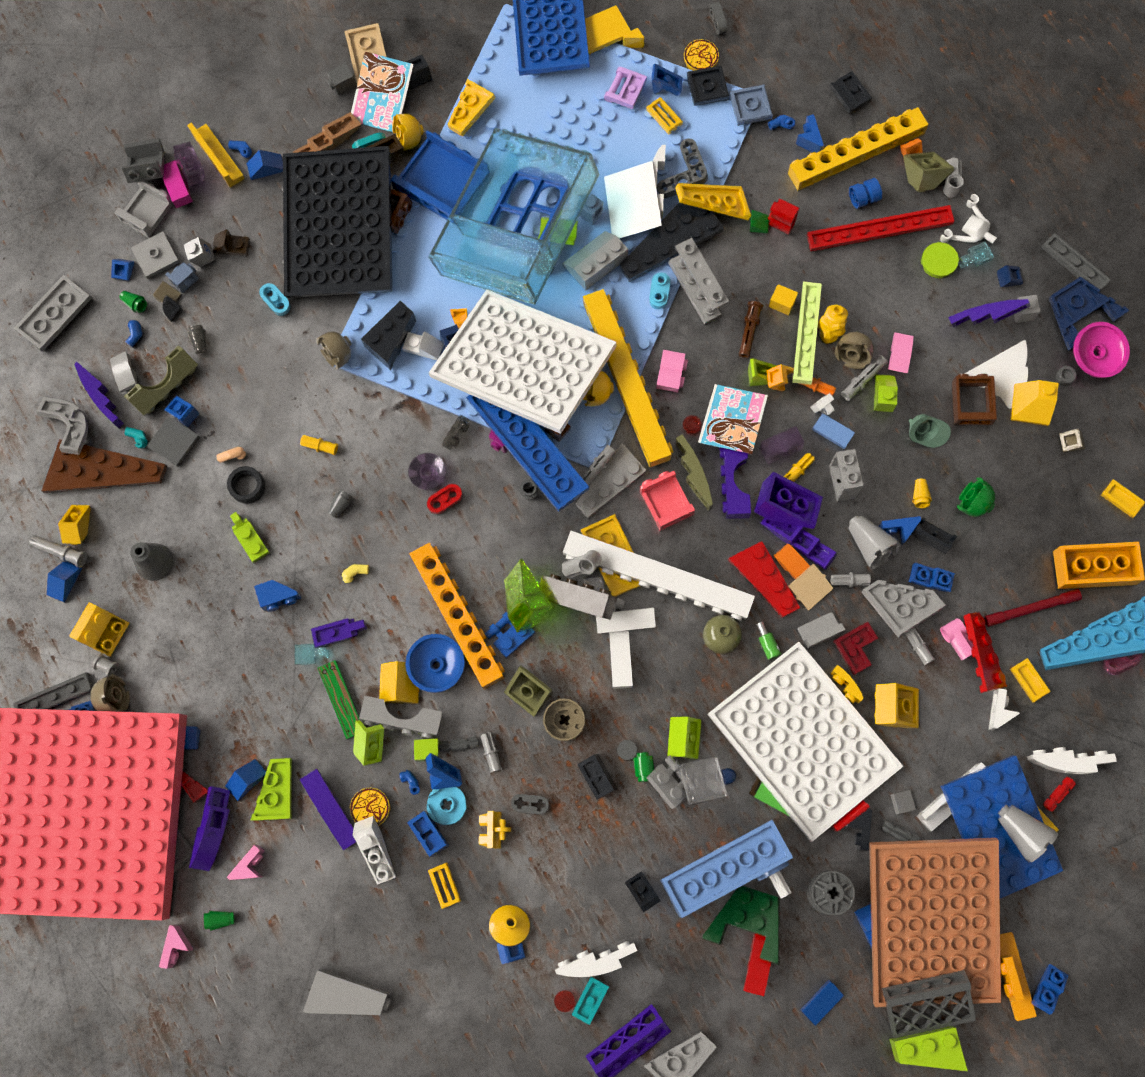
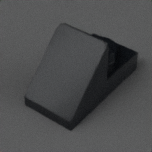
(863, 824)
(642, 891)

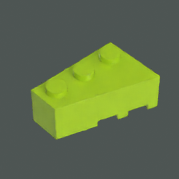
(930, 1049)

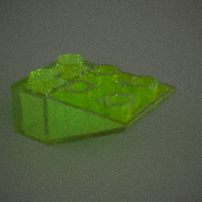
(524, 598)

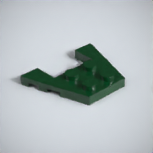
(751, 912)

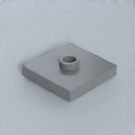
(155, 255)

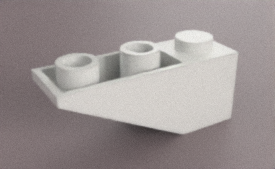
(374, 849)

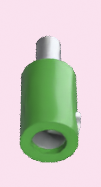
(768, 642)

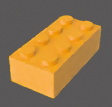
(1098, 565)

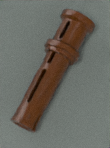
(751, 321)

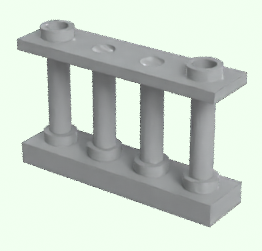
(698, 281)

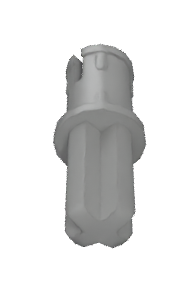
(851, 579)
(919, 646)
(491, 752)

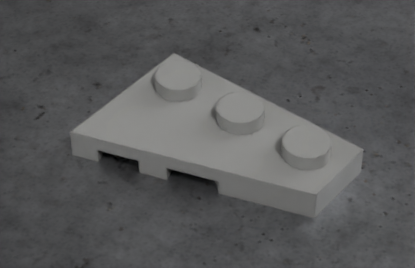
(683, 1058)

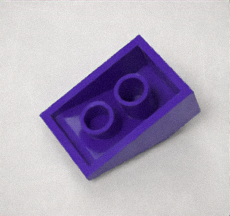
(788, 502)

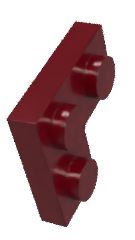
(851, 646)

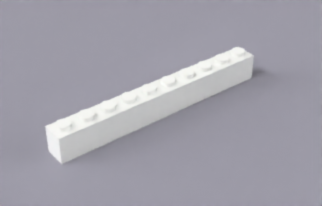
(662, 576)

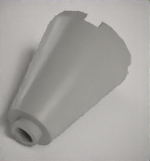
(873, 541)
(1026, 832)

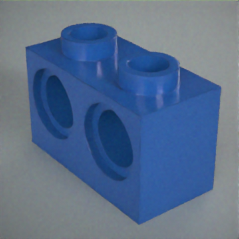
(428, 834)

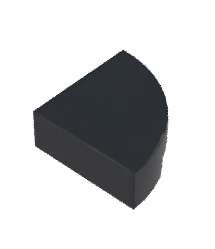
(170, 307)

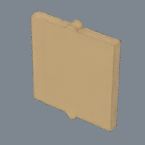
(810, 587)

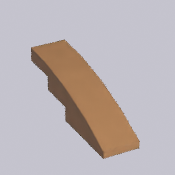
(332, 134)

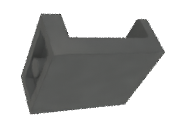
(144, 160)

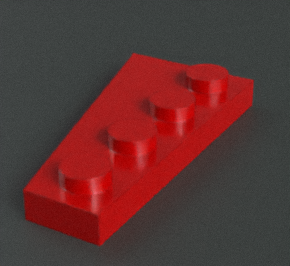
(761, 571)

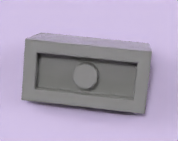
(820, 630)

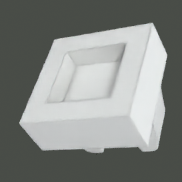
(824, 405)

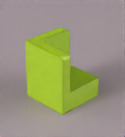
(424, 747)

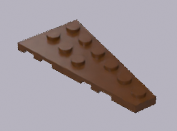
(99, 469)

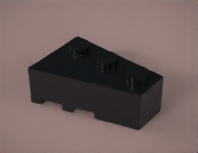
(388, 335)

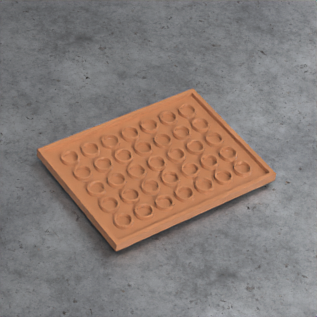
(936, 914)

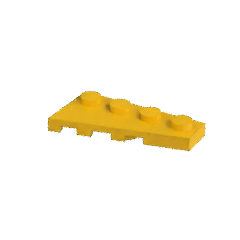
(716, 198)

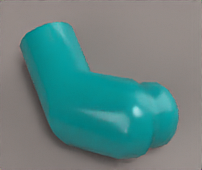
(138, 435)

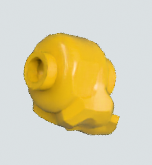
(833, 323)

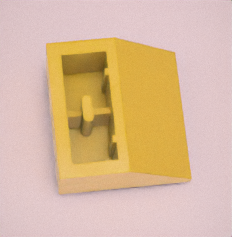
(99, 629)

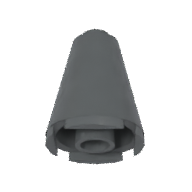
(151, 560)

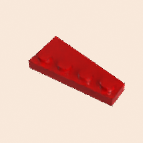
(983, 651)

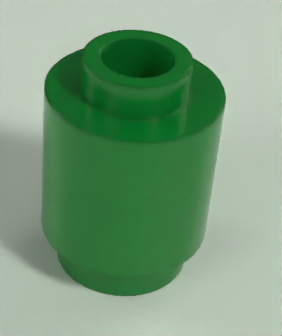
(643, 766)

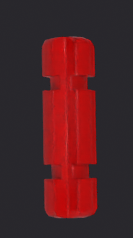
(1059, 794)

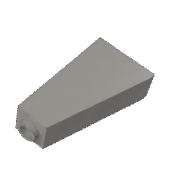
(341, 995)

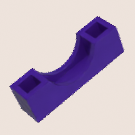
(736, 502)

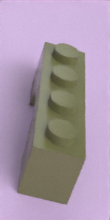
(178, 367)

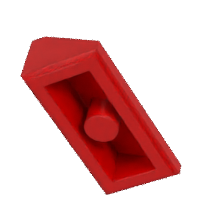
(850, 816)

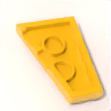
(472, 104)

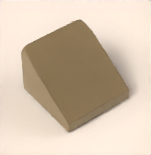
(165, 289)
(1072, 440)

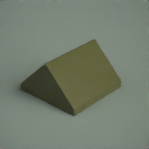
(528, 691)

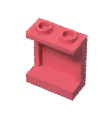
(666, 500)

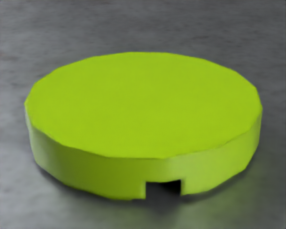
(939, 260)

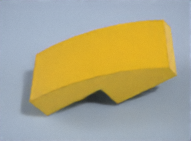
(851, 690)

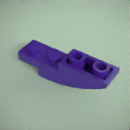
(211, 830)

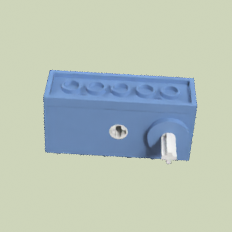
(751, 856)

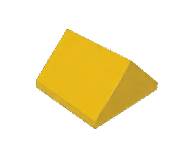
(396, 684)

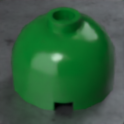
(977, 498)

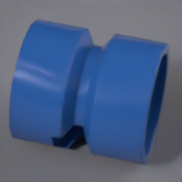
(867, 192)

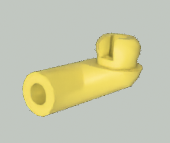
(353, 570)

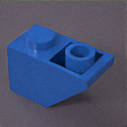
(273, 594)

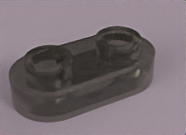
(452, 438)

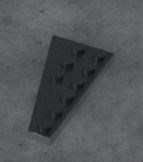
(659, 246)

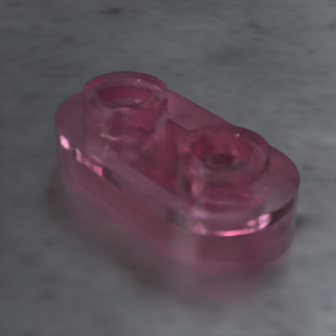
(1122, 664)

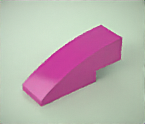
(176, 185)

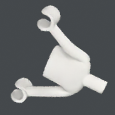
(976, 227)

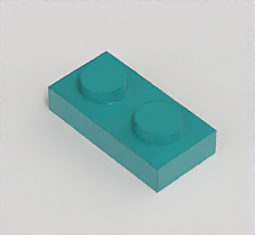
(590, 1000)

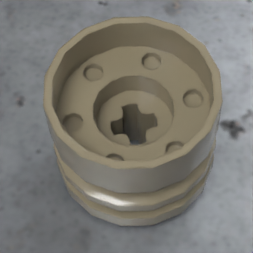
(553, 715)

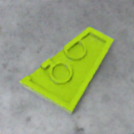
(276, 792)

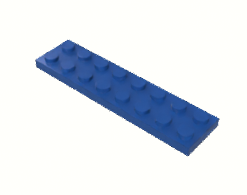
(534, 453)

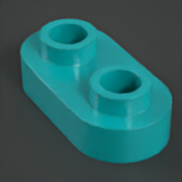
(369, 140)

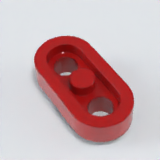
(443, 497)

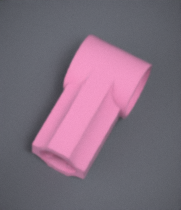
(955, 633)

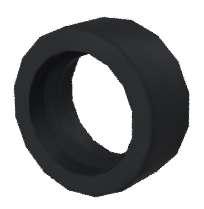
(239, 472)

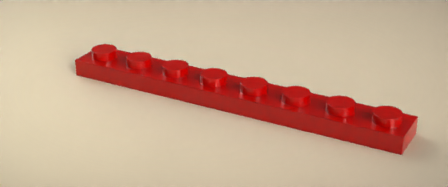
(880, 228)

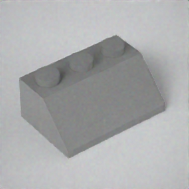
(596, 259)

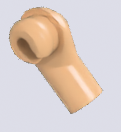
(230, 454)

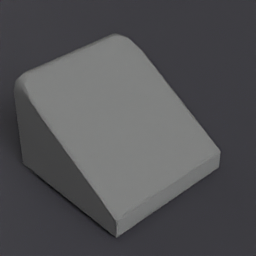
(903, 802)

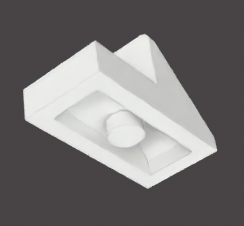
(423, 345)
(998, 713)

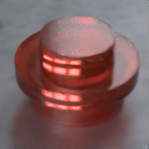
(692, 424)
(564, 1001)

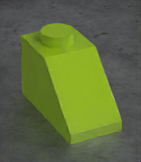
(885, 393)

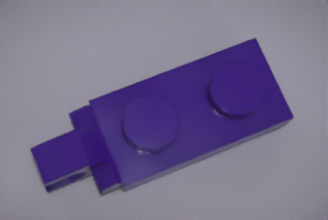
(336, 632)

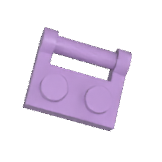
(631, 89)

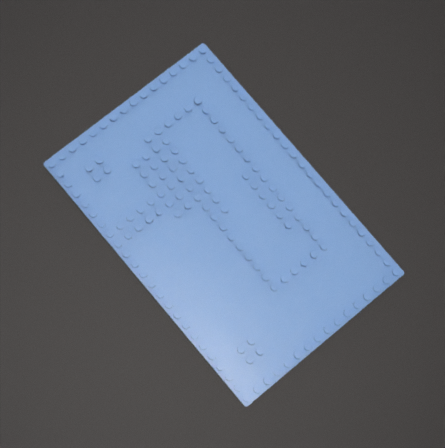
(571, 112)

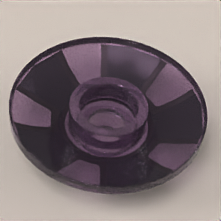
(423, 463)

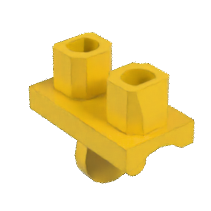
(495, 829)

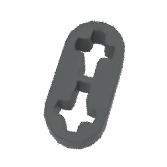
(718, 18)
(531, 799)

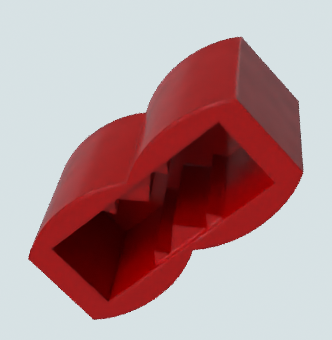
(783, 216)

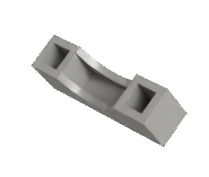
(425, 723)

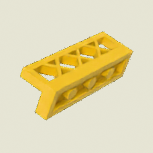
(217, 154)

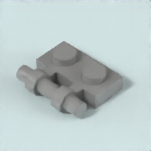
(665, 783)

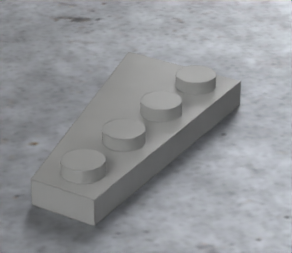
(619, 474)

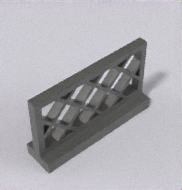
(926, 990)

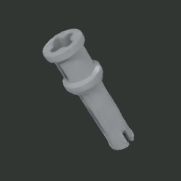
(65, 553)

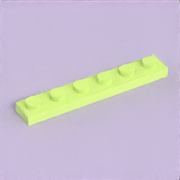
(807, 333)

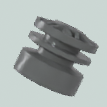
(821, 901)

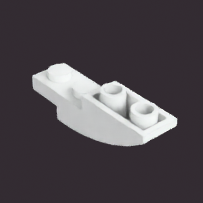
(1065, 762)
(588, 965)

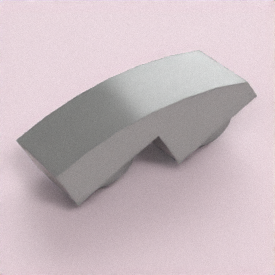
(123, 372)

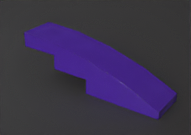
(996, 310)
(96, 391)
(802, 542)
(329, 808)

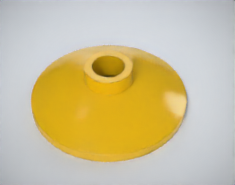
(507, 934)

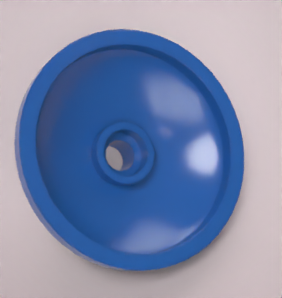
(428, 651)

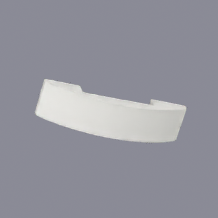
(659, 164)

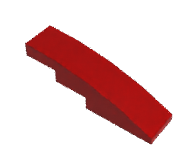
(758, 969)

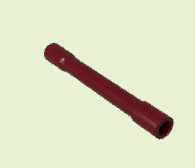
(1003, 616)

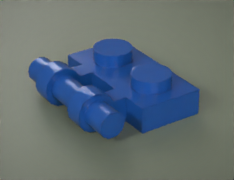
(510, 640)

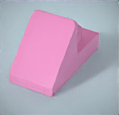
(244, 867)
(175, 940)

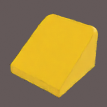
(633, 39)

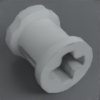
(105, 665)

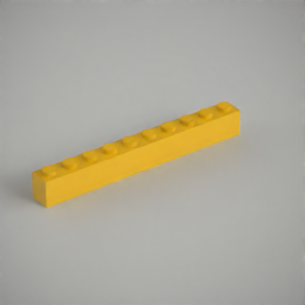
(628, 382)

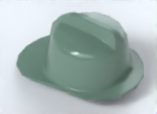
(929, 431)

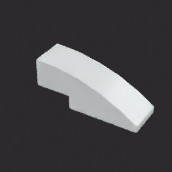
(620, 660)

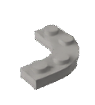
(71, 415)

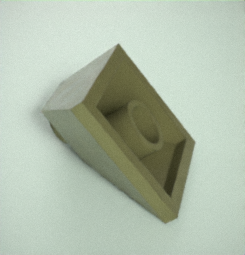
(926, 170)

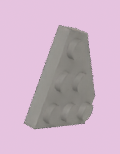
(902, 604)

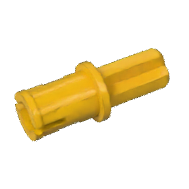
(319, 444)
(799, 468)

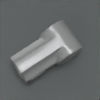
(954, 178)
(582, 564)

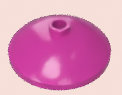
(1110, 346)

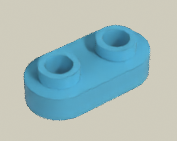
(659, 289)
(275, 300)

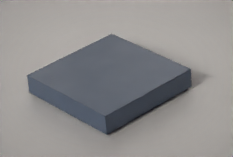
(750, 105)

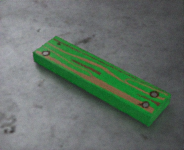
(339, 697)

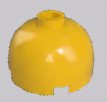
(407, 130)
(599, 391)

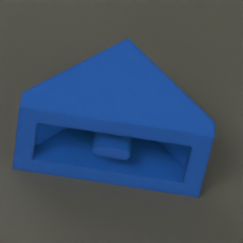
(264, 164)
(61, 580)
(245, 779)

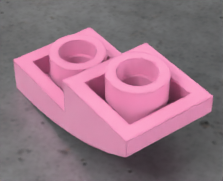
(901, 352)

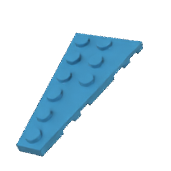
(1107, 638)

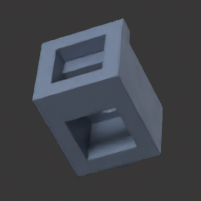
(592, 209)
(183, 276)

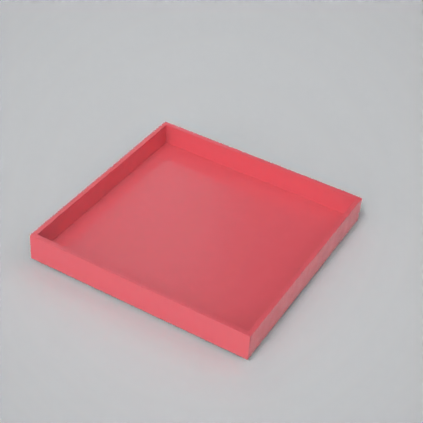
(89, 812)

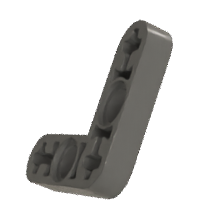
(689, 175)

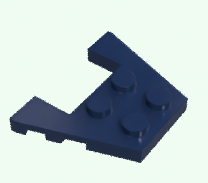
(1077, 302)

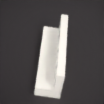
(939, 810)

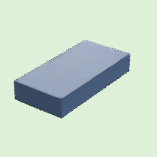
(833, 431)

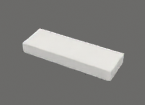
(627, 620)

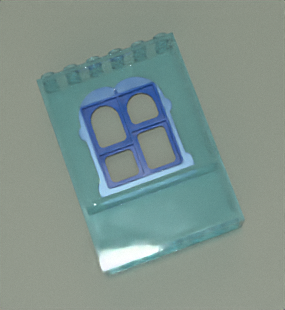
(502, 259)

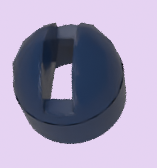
(728, 775)

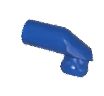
(782, 121)
(242, 146)
(135, 331)
(412, 781)

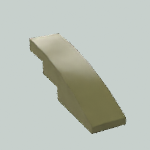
(696, 477)

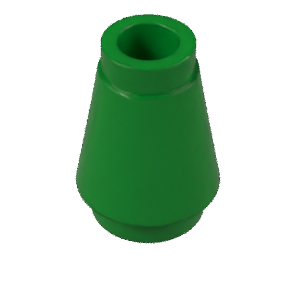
(133, 301)
(218, 919)

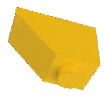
(75, 524)

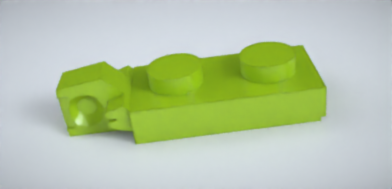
(248, 538)

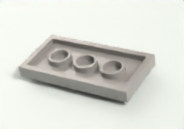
(52, 313)

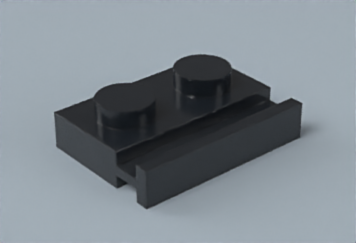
(850, 92)

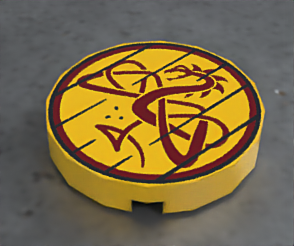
(701, 55)
(370, 803)

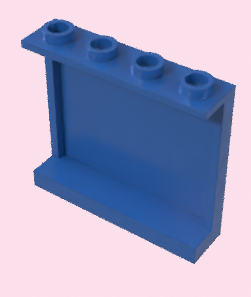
(436, 175)

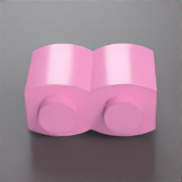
(671, 371)

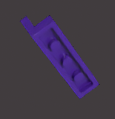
(630, 1047)

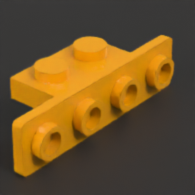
(1014, 978)

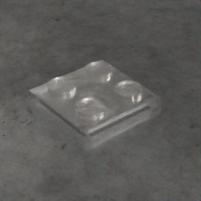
(703, 780)

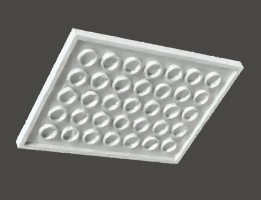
(523, 360)
(805, 741)

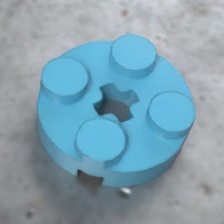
(446, 816)

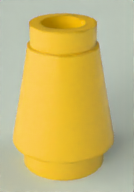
(921, 494)

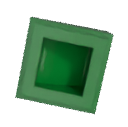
(758, 222)

